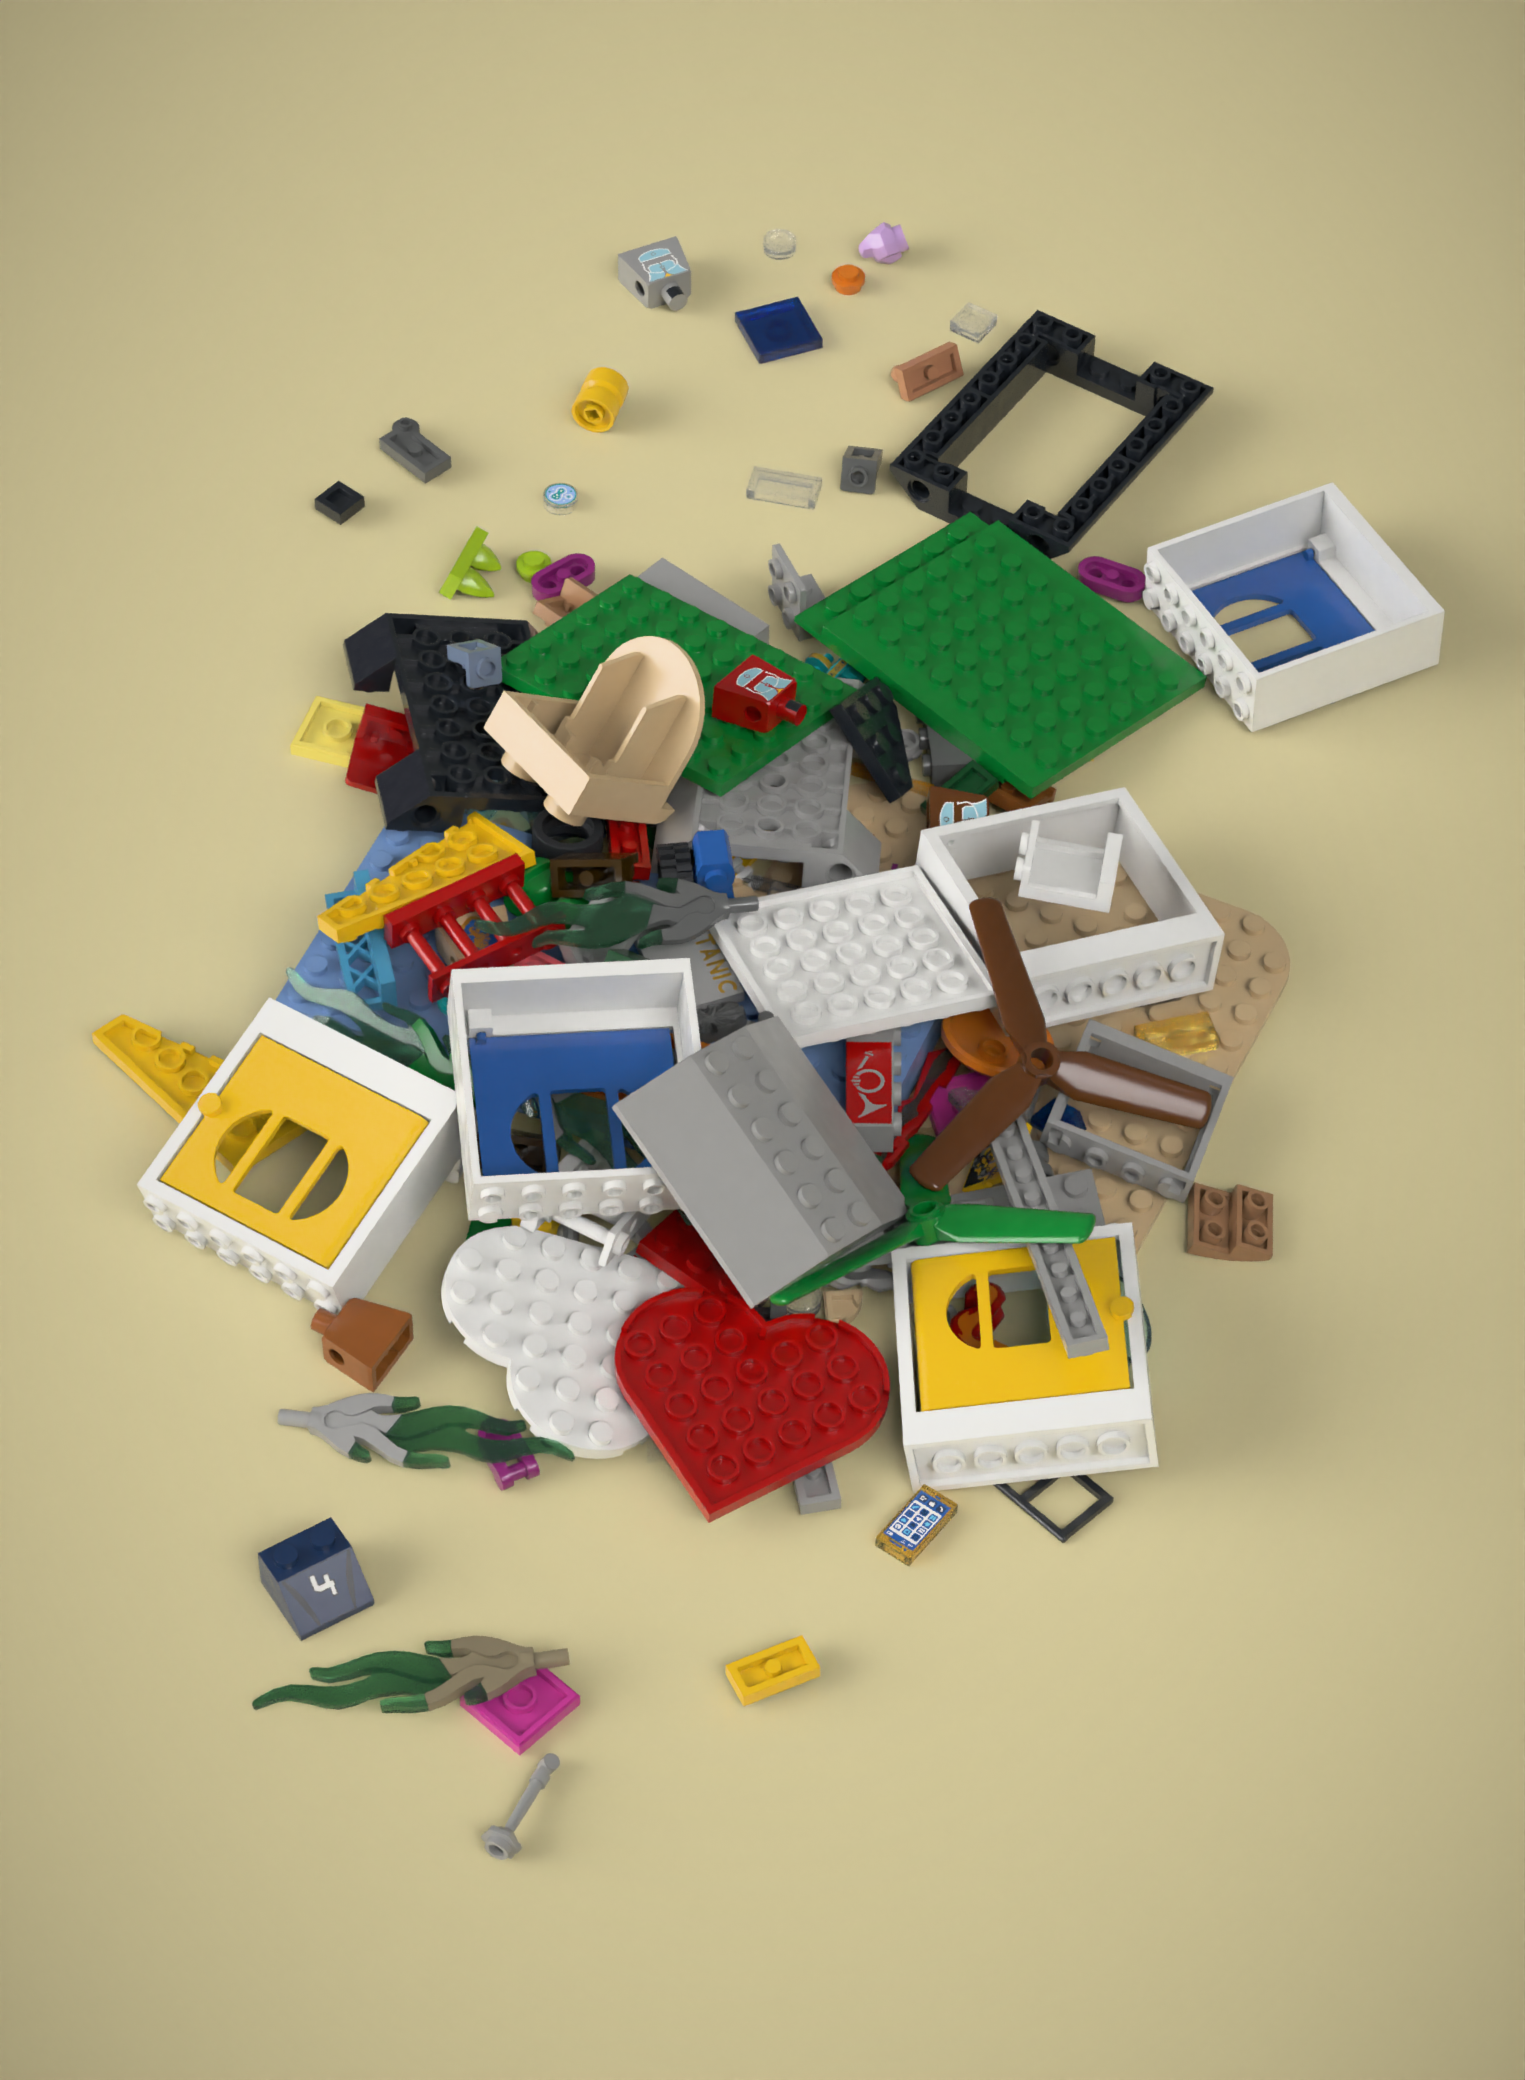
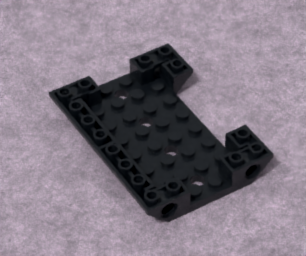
(445, 718)

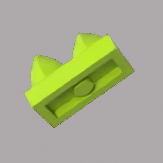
(464, 577)

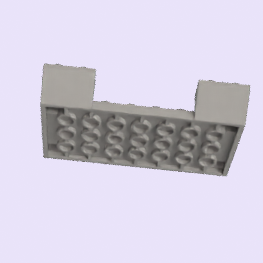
(803, 812)

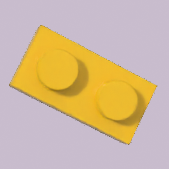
(772, 1670)

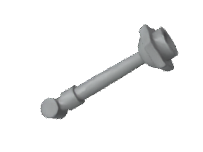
(501, 1841)

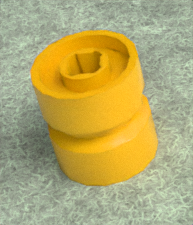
(600, 399)

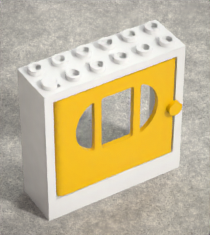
(342, 1094)
(1022, 1407)

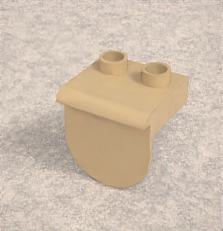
(615, 746)

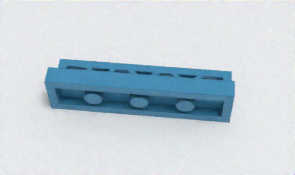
(376, 955)

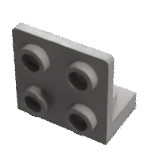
(790, 591)

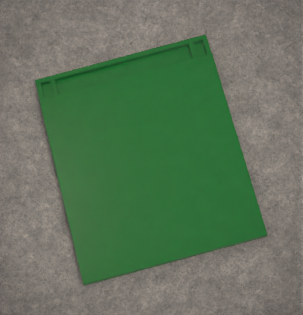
(1002, 652)

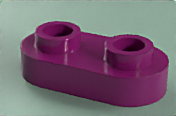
(1112, 578)
(550, 580)

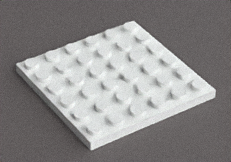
(855, 957)

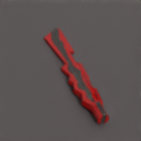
(936, 1072)

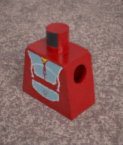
(757, 697)

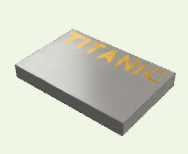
(711, 973)

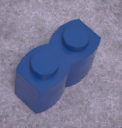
(713, 861)

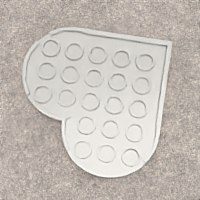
(555, 1326)

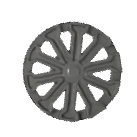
(720, 1020)

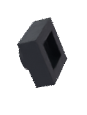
(339, 502)

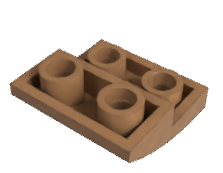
(1230, 1224)

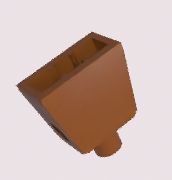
(364, 1339)

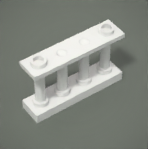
(625, 1224)

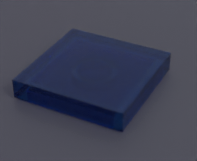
(778, 330)

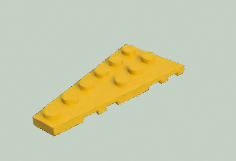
(421, 873)
(176, 1078)

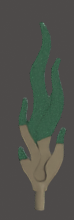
(480, 1674)

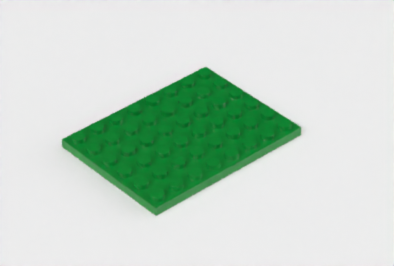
(568, 652)

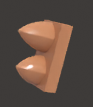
(928, 371)

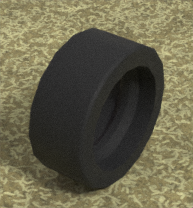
(547, 825)

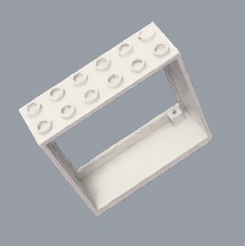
(1097, 971)

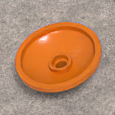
(981, 1043)

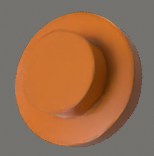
(848, 279)

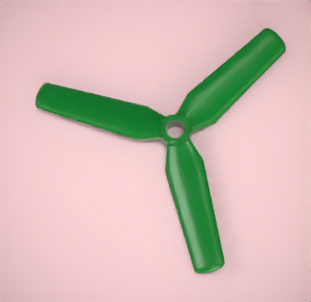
(934, 1219)

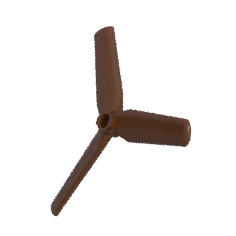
(1073, 1073)

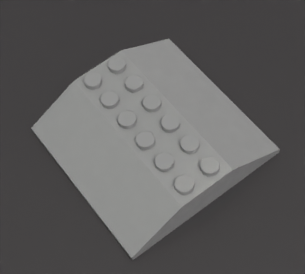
(761, 1159)

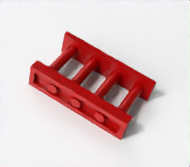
(455, 900)

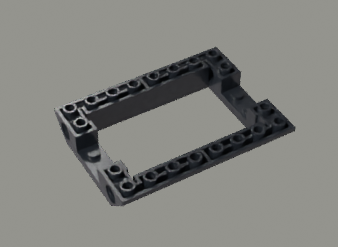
(1043, 345)

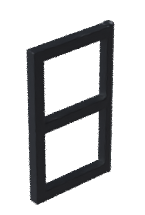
(1063, 1535)

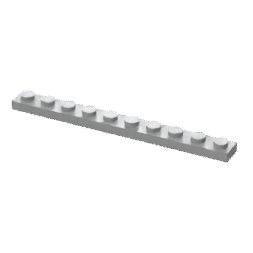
(1054, 1263)

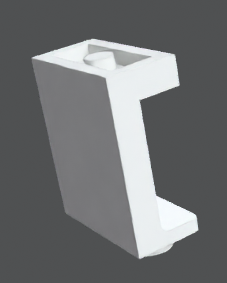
(1067, 871)

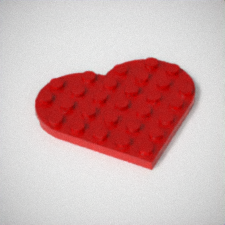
(746, 1398)

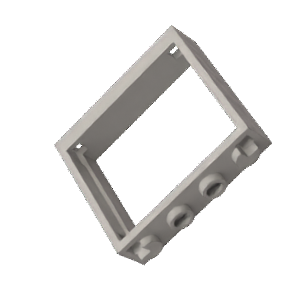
(1120, 1160)

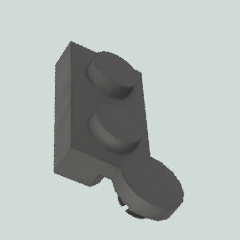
(414, 450)

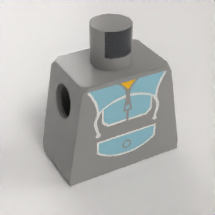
(657, 274)

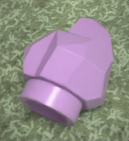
(884, 244)

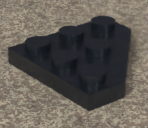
(875, 732)

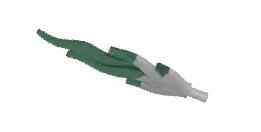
(402, 1436)

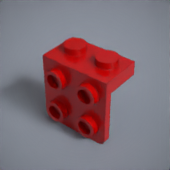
(378, 744)

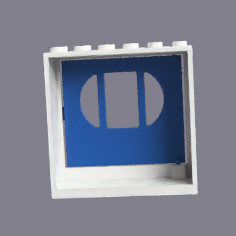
(1324, 569)
(560, 1034)

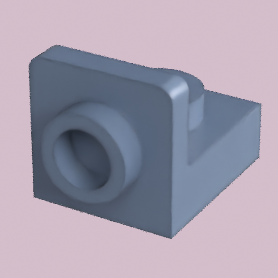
(480, 660)

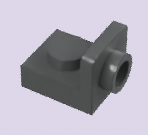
(860, 469)

